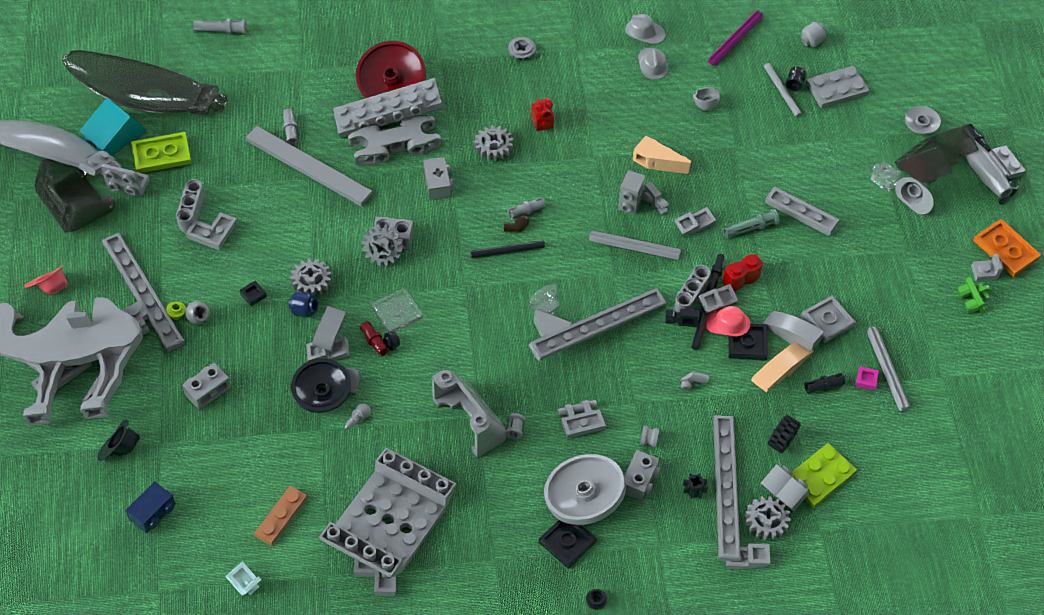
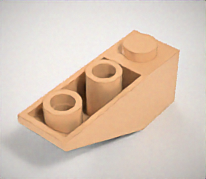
(659, 157)

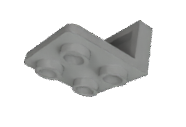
(125, 180)

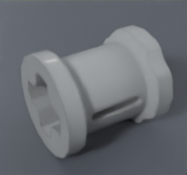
(515, 426)

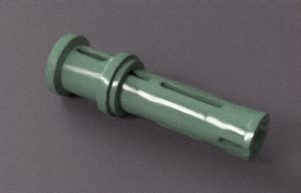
(758, 222)

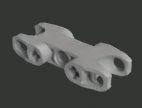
(382, 143)

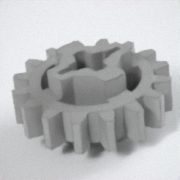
(493, 143)
(374, 240)
(311, 277)
(758, 518)

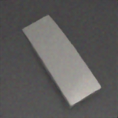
(794, 330)

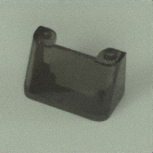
(70, 195)

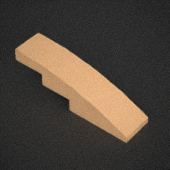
(780, 366)

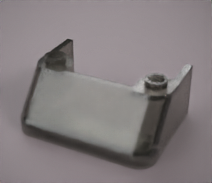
(936, 154)

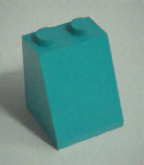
(111, 128)

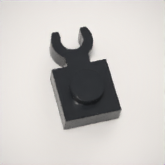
(685, 317)

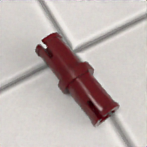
(374, 338)

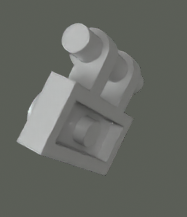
(582, 423)

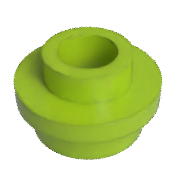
(176, 314)

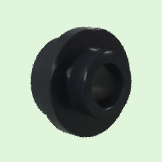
(391, 340)
(596, 593)

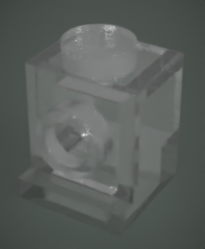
(885, 175)

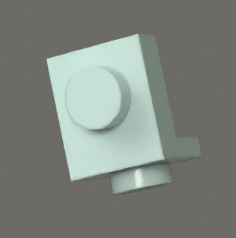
(243, 579)

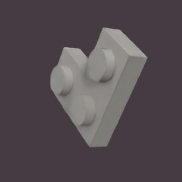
(213, 235)
(383, 584)

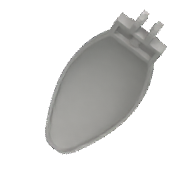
(54, 144)

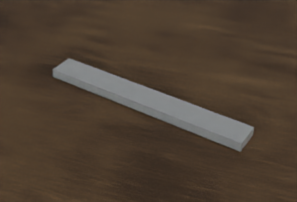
(309, 166)
(143, 291)
(597, 324)
(726, 489)

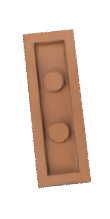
(280, 515)

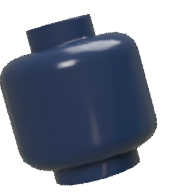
(303, 304)

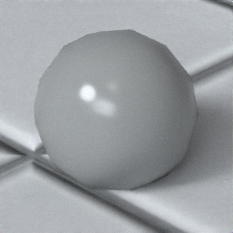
(197, 312)

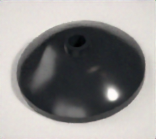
(319, 376)

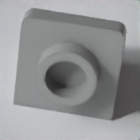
(987, 269)

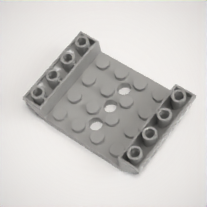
(395, 491)

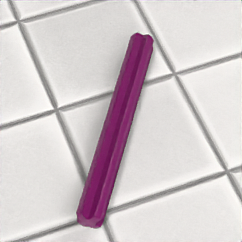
(735, 37)

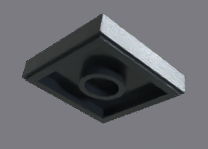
(751, 345)
(567, 542)

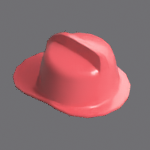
(51, 282)
(728, 321)

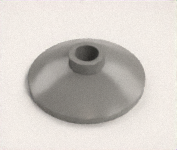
(922, 120)

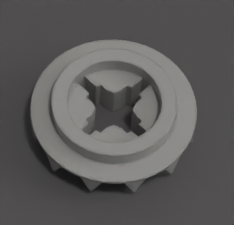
(523, 43)

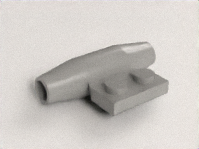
(995, 168)

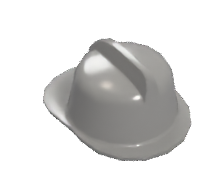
(644, 29)
(653, 63)
(915, 195)

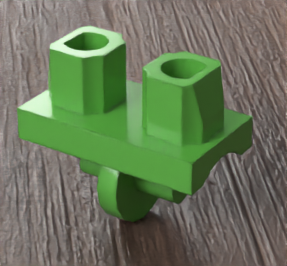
(977, 294)

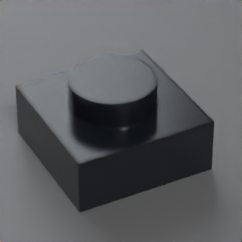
(253, 293)

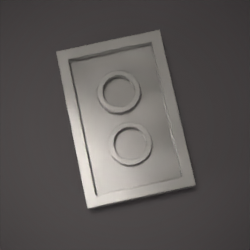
(837, 87)

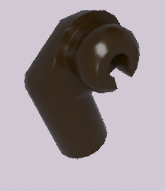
(518, 226)

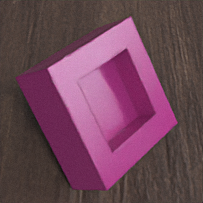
(867, 378)

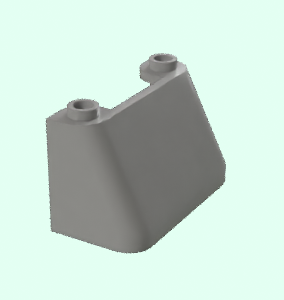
(455, 391)

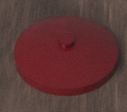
(388, 68)

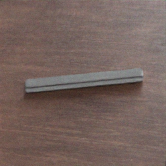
(636, 245)
(888, 369)

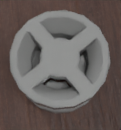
(649, 436)

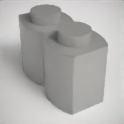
(785, 487)

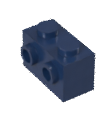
(150, 507)

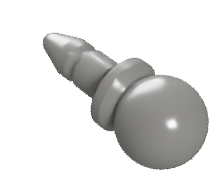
(358, 415)

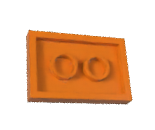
(1009, 246)

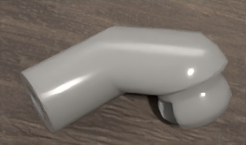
(691, 378)

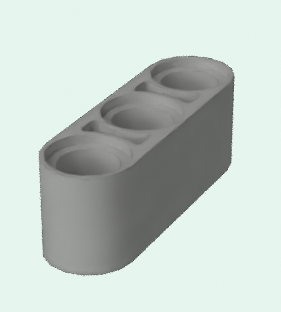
(190, 204)
(693, 283)
(329, 328)

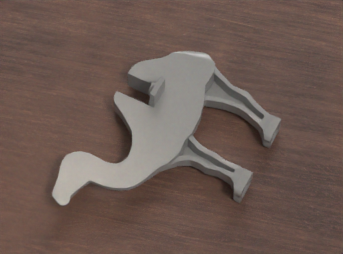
(73, 341)

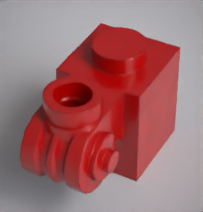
(542, 114)

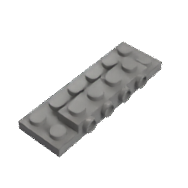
(388, 107)

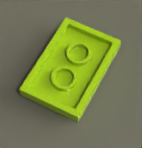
(161, 152)
(823, 474)

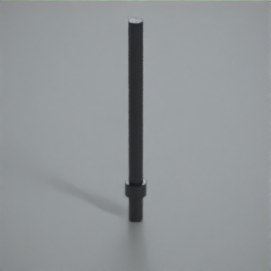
(716, 272)

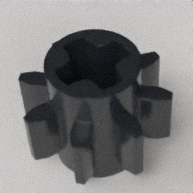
(695, 480)

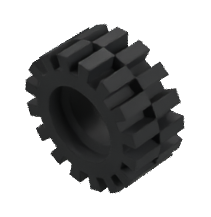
(784, 433)

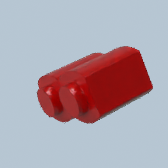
(743, 272)

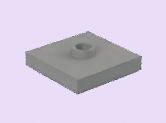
(829, 317)

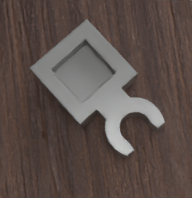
(653, 196)

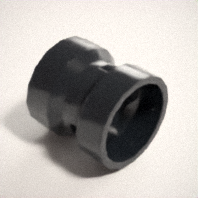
(796, 78)

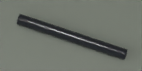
(507, 249)

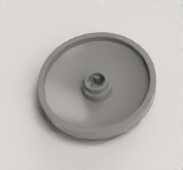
(584, 489)

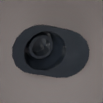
(120, 442)

